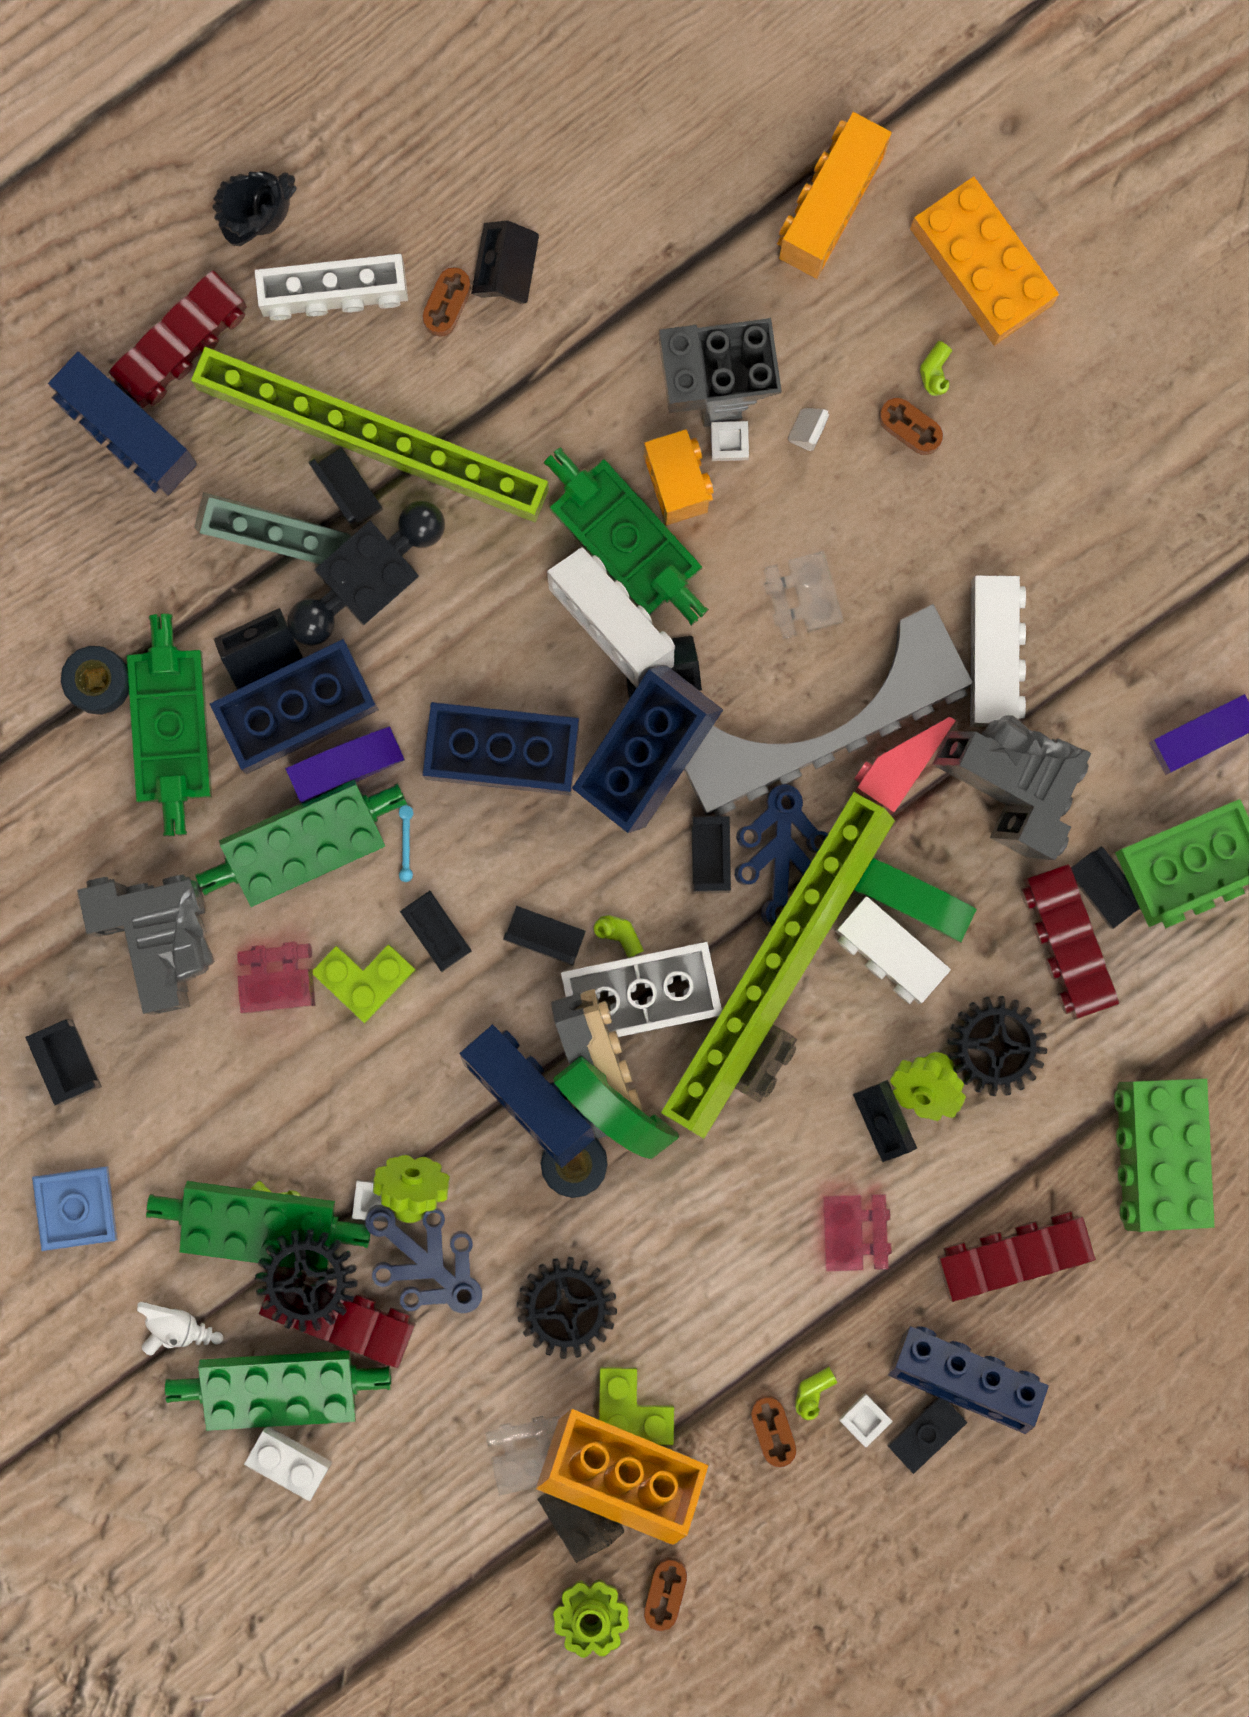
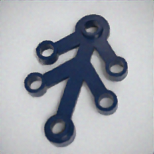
(780, 848)
(428, 1263)

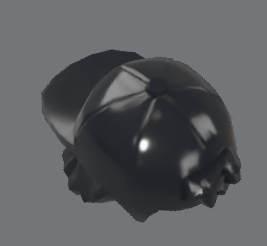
(252, 205)

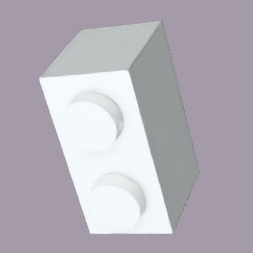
(288, 1463)

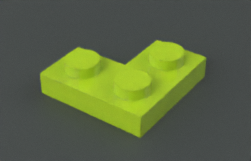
(364, 989)
(620, 1407)

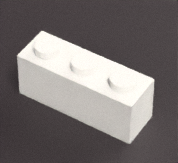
(891, 952)

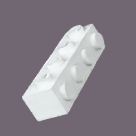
(331, 286)
(610, 615)
(995, 649)

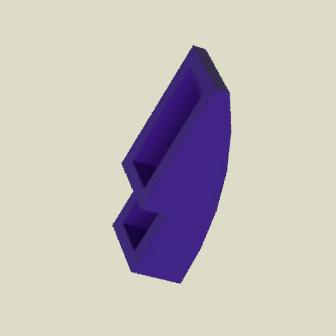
(1202, 735)
(344, 763)

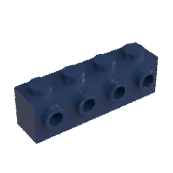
(527, 1095)
(968, 1379)

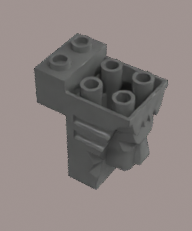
(719, 368)
(1026, 775)
(161, 934)

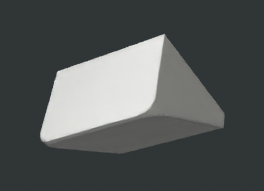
(808, 428)

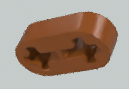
(439, 298)
(916, 419)
(764, 1433)
(674, 1595)

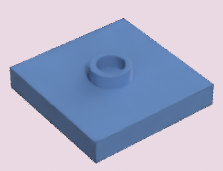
(74, 1208)

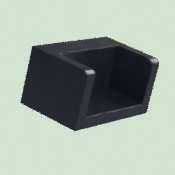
(711, 855)
(63, 1062)

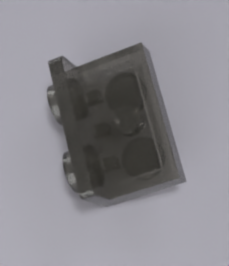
(774, 1051)
(580, 1529)

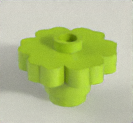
(929, 1086)
(411, 1186)
(588, 1637)

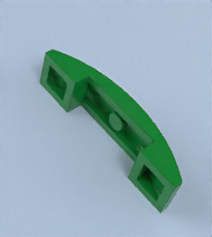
(916, 899)
(611, 1112)

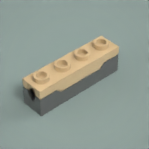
(585, 1033)

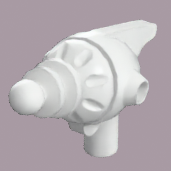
(173, 1329)

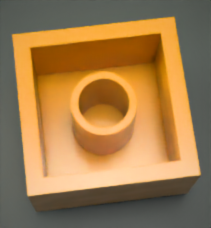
(676, 476)

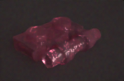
(280, 989)
(844, 1232)

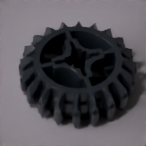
(996, 1063)
(309, 1297)
(574, 1339)

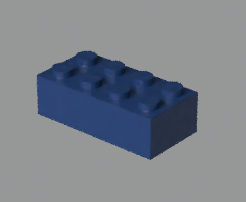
(117, 419)
(294, 706)
(501, 748)
(647, 748)

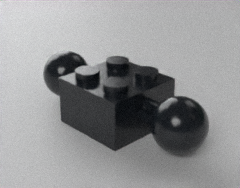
(366, 573)

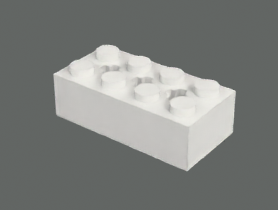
(656, 972)

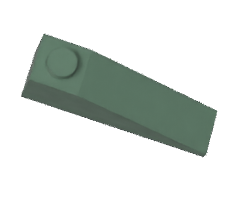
(266, 529)

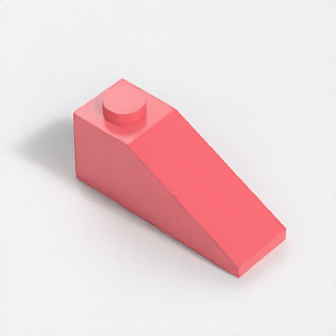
(896, 771)

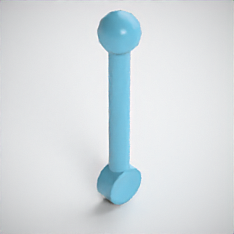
(406, 813)

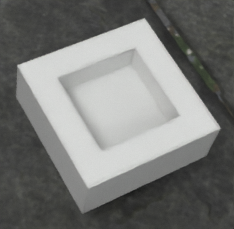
(729, 441)
(364, 1200)
(865, 1420)

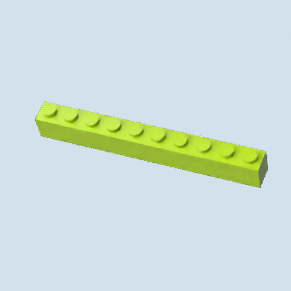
(370, 434)
(778, 965)

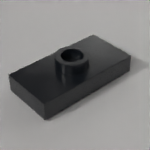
(435, 931)
(927, 1434)

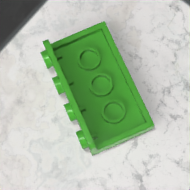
(1189, 865)
(1164, 1155)

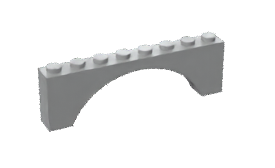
(921, 674)

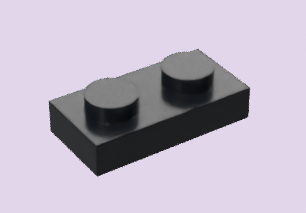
(885, 1121)

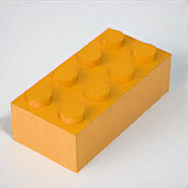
(835, 194)
(984, 260)
(622, 1477)

